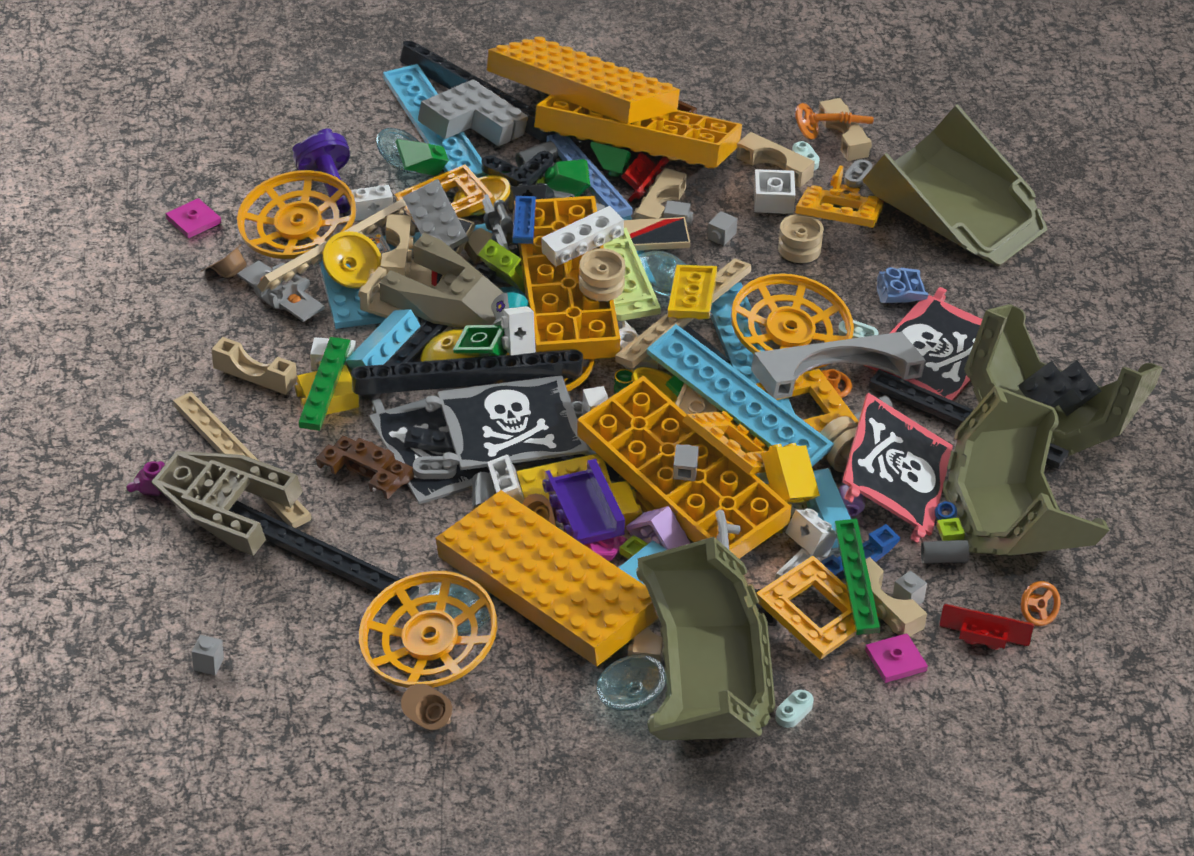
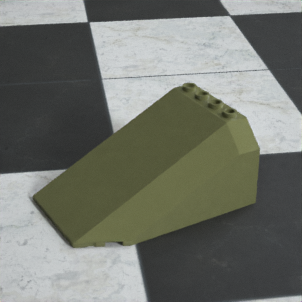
(961, 190)

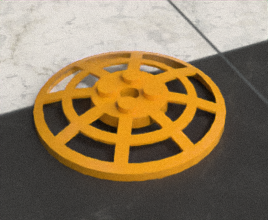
(289, 213)
(789, 316)
(424, 622)

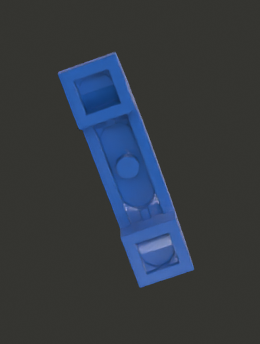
(877, 546)

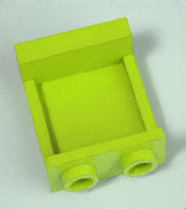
(503, 263)

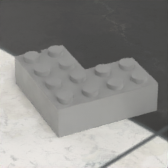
(475, 108)

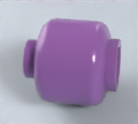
(856, 506)

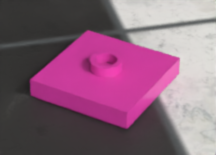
(193, 218)
(896, 658)

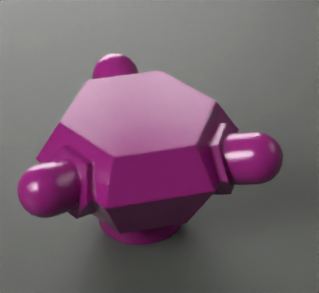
(143, 480)

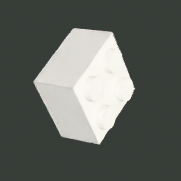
(774, 191)

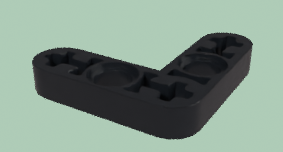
(541, 161)

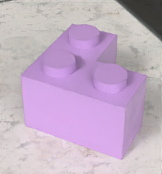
(660, 527)

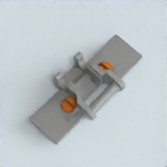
(287, 296)

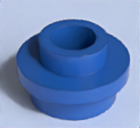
(945, 506)

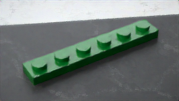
(324, 384)
(857, 577)

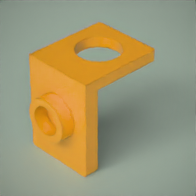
(836, 182)

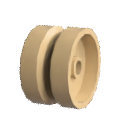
(800, 238)
(602, 274)
(841, 433)

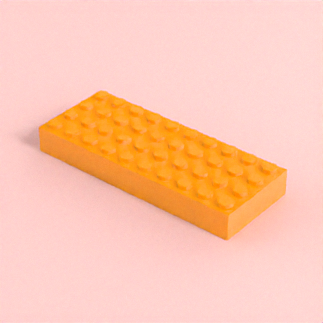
(583, 80)
(672, 135)
(561, 312)
(638, 439)
(548, 577)

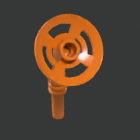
(812, 119)

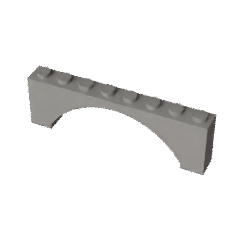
(890, 352)

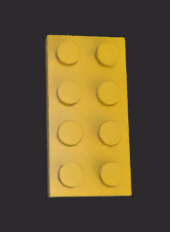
(692, 291)
(531, 478)

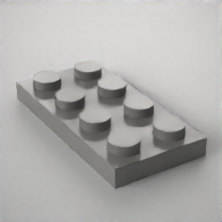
(435, 214)

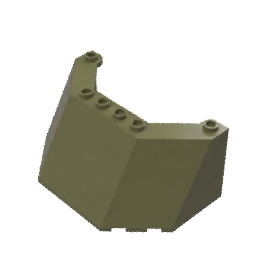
(1006, 357)
(1002, 482)
(712, 644)

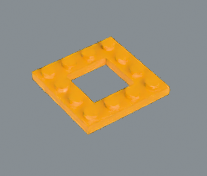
(467, 184)
(814, 196)
(825, 396)
(712, 427)
(776, 601)

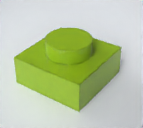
(950, 529)
(632, 546)

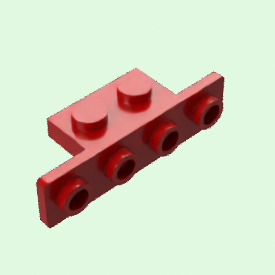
(640, 173)
(985, 627)

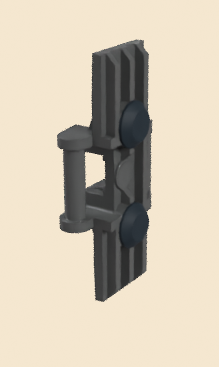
(499, 222)

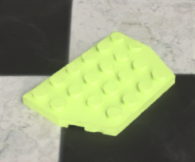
(638, 295)

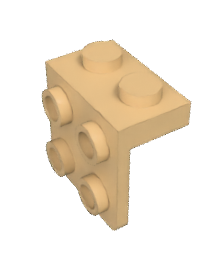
(370, 296)

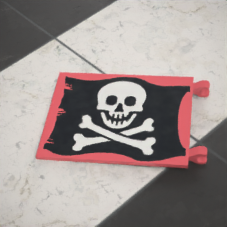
(944, 340)
(897, 465)

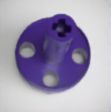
(324, 153)

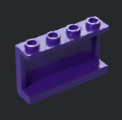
(585, 504)

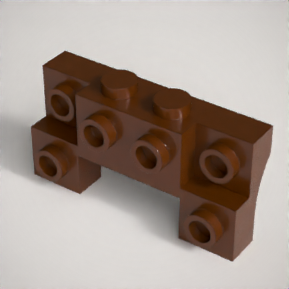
(368, 461)

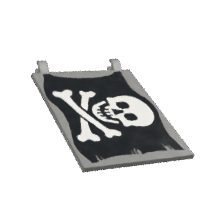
(511, 419)
(392, 429)

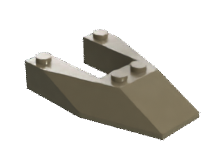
(456, 301)
(212, 482)

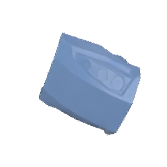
(900, 286)

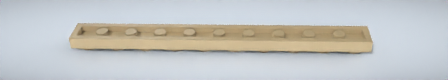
(314, 255)
(636, 350)
(226, 443)

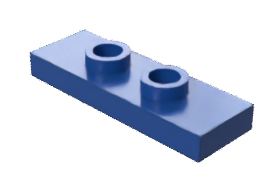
(524, 219)

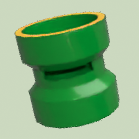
(622, 379)

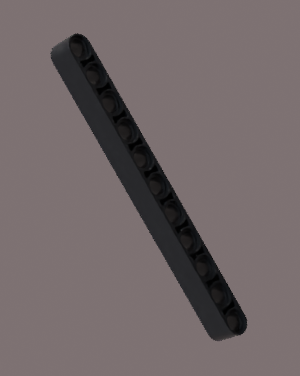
(451, 75)
(465, 372)

